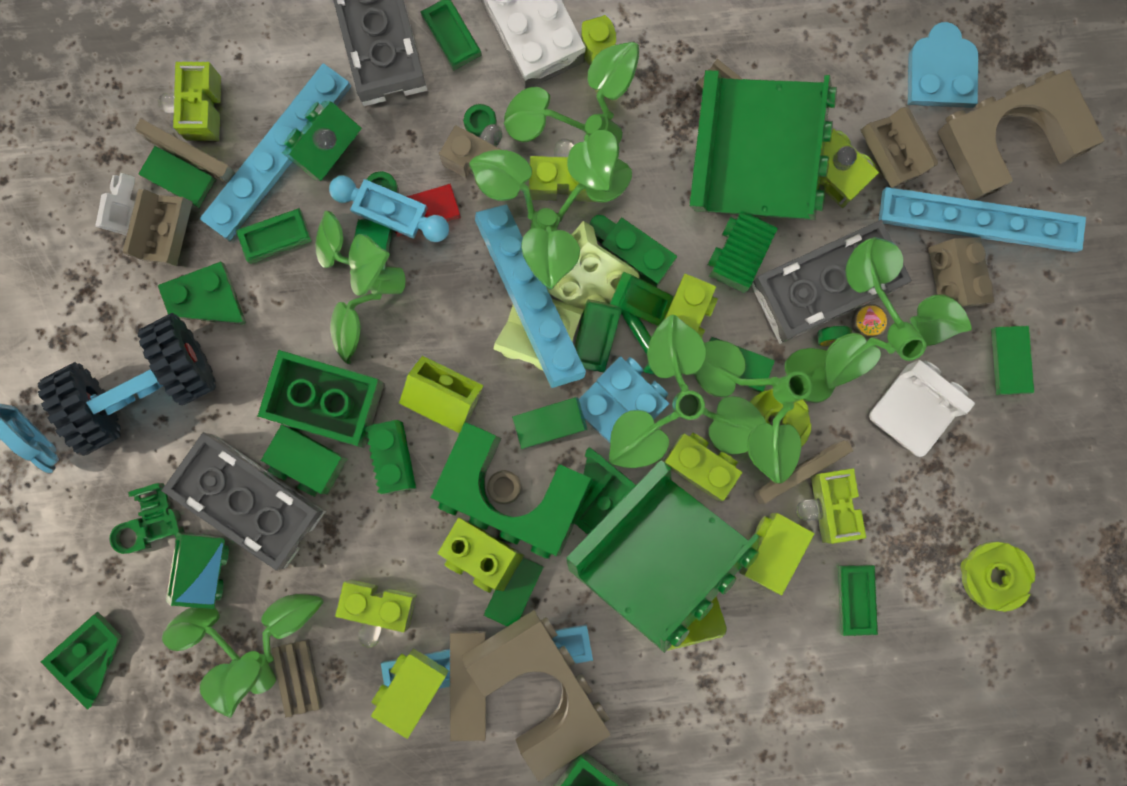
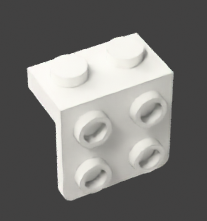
(920, 407)

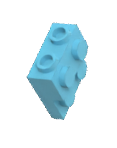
(620, 391)

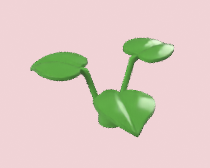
(596, 157)
(545, 248)
(366, 272)
(937, 317)
(671, 352)
(770, 447)
(229, 683)

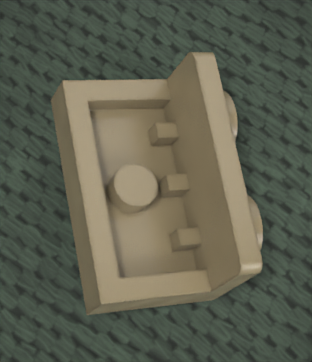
(899, 147)
(157, 228)
(962, 271)

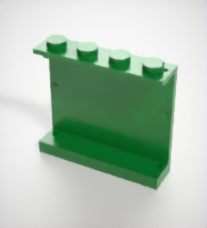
(762, 147)
(661, 558)

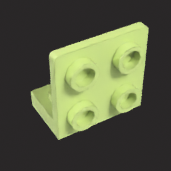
(594, 274)
(515, 343)

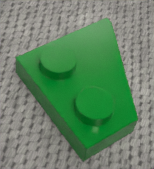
(203, 296)
(605, 493)
(84, 659)

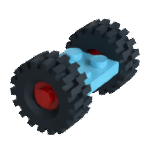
(86, 412)

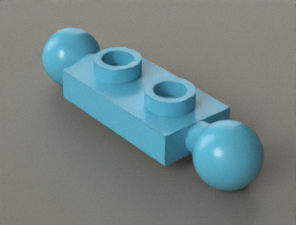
(389, 208)

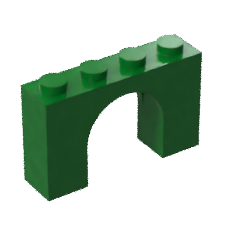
(463, 490)

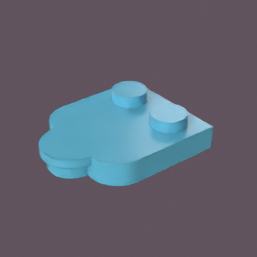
(943, 69)
(26, 439)

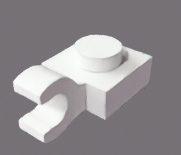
(117, 208)

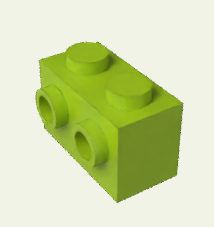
(693, 301)
(442, 397)
(702, 467)
(780, 552)
(480, 555)
(409, 693)

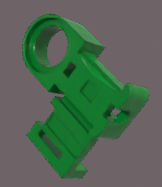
(154, 518)

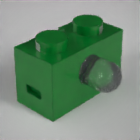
(321, 139)

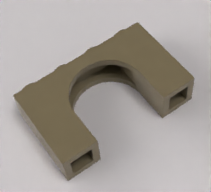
(1051, 103)
(530, 648)

